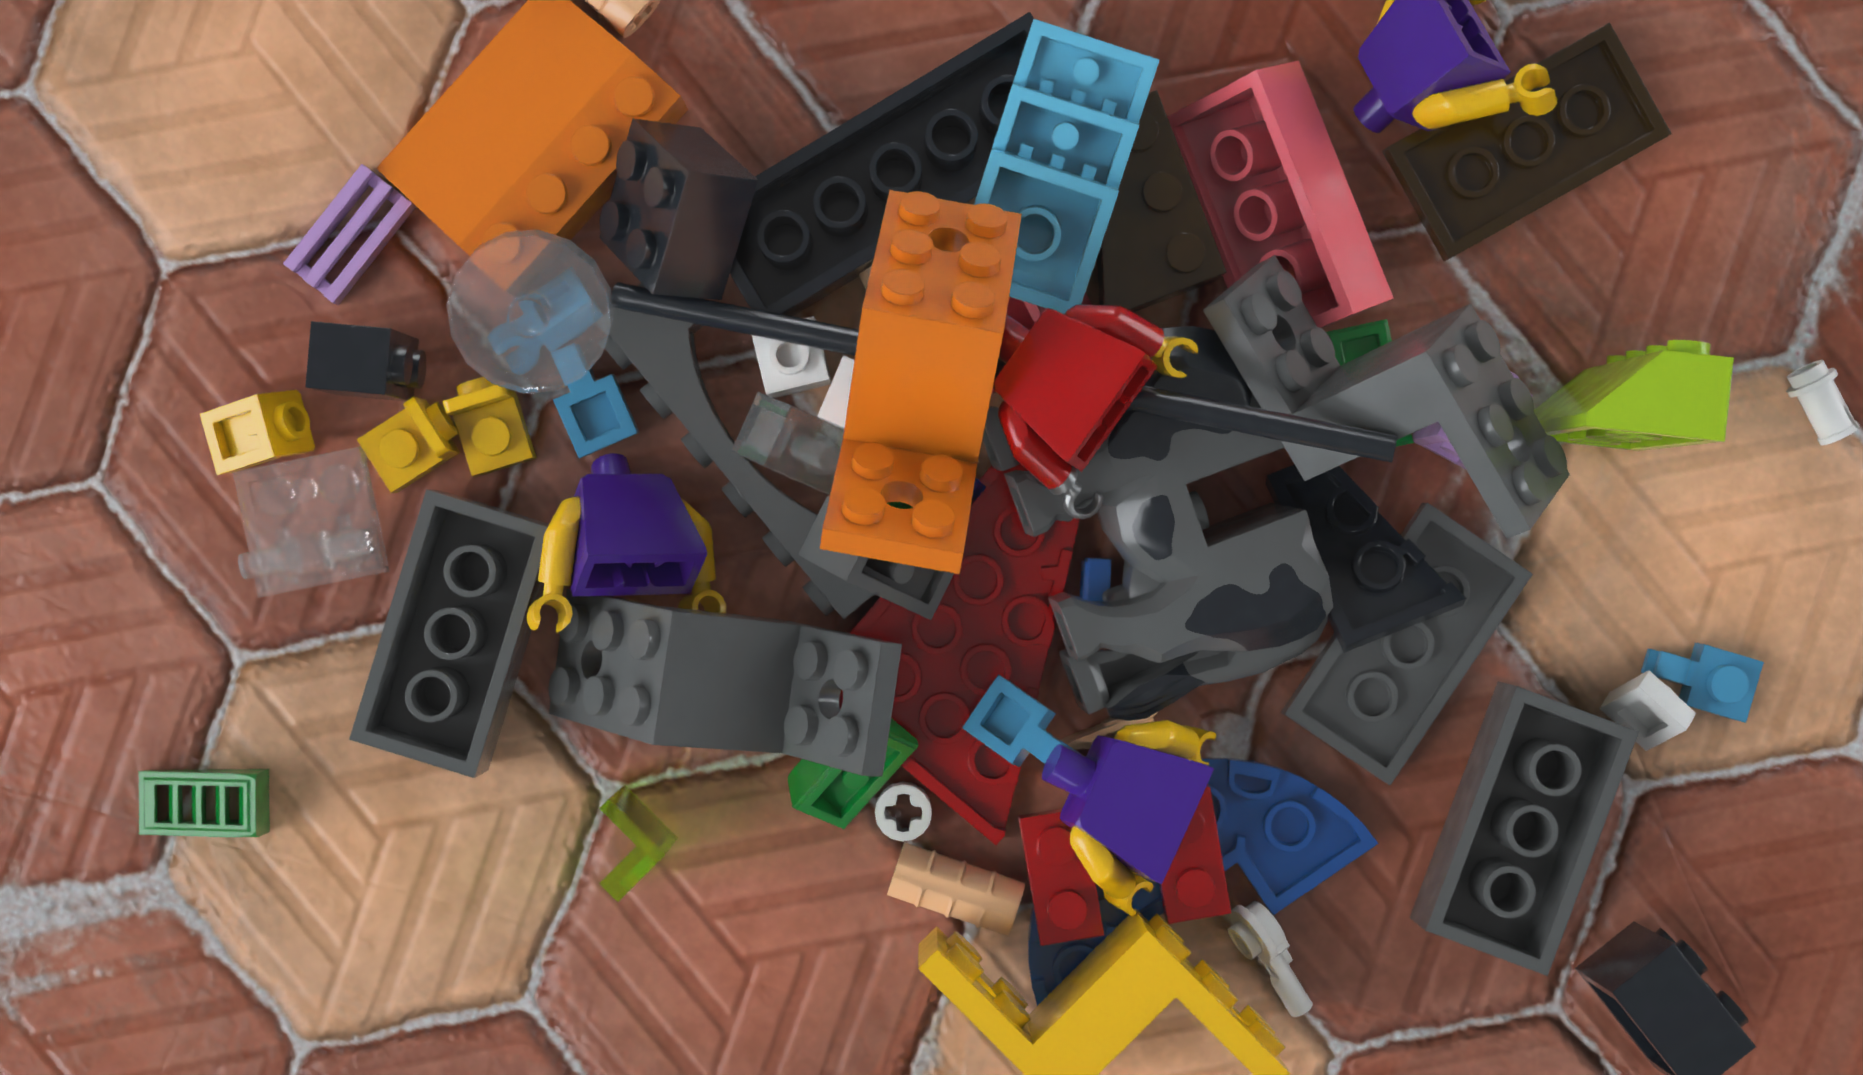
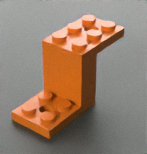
(922, 381)

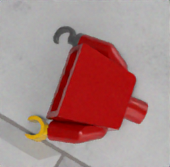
(1072, 385)

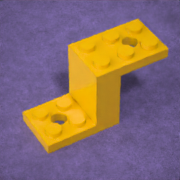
(1099, 1002)

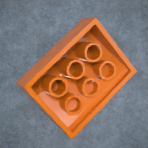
(529, 129)

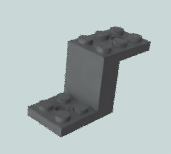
(1429, 376)
(726, 682)

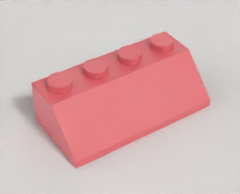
(1280, 191)

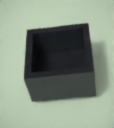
(677, 209)
(1665, 1004)

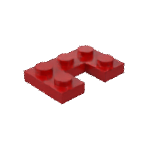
(1068, 899)

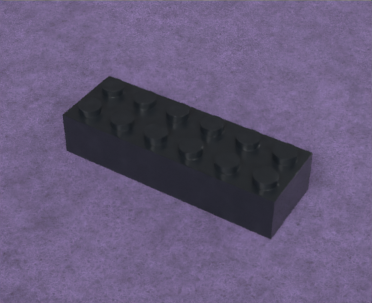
(825, 204)

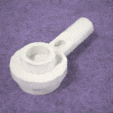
(1260, 935)

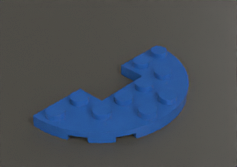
(1267, 822)

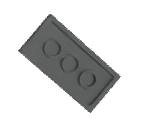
(1390, 691)

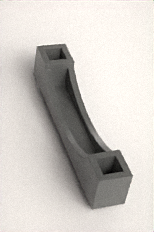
(668, 361)

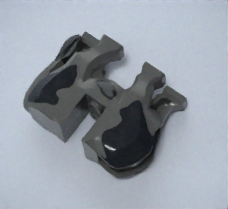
(1192, 595)

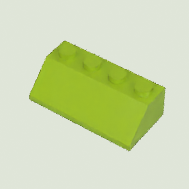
(1644, 400)

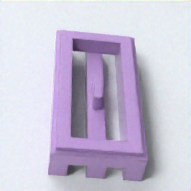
(331, 218)

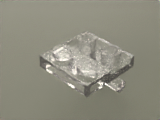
(309, 522)

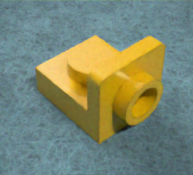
(490, 426)
(257, 430)
(410, 443)

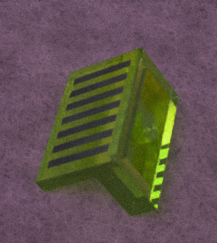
(648, 834)

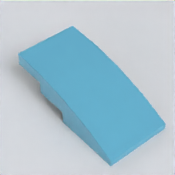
(1064, 156)

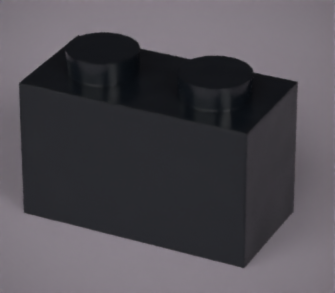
(364, 362)

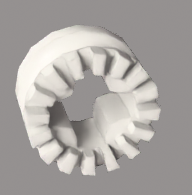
(889, 824)

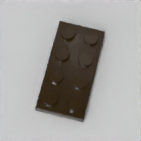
(1506, 165)

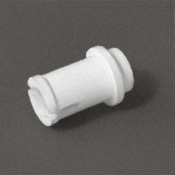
(1822, 402)

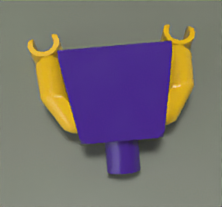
(1441, 68)
(625, 539)
(1131, 802)

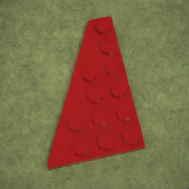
(986, 625)

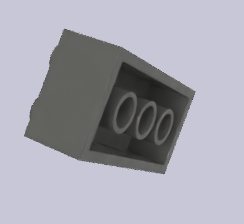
(453, 635)
(1523, 827)

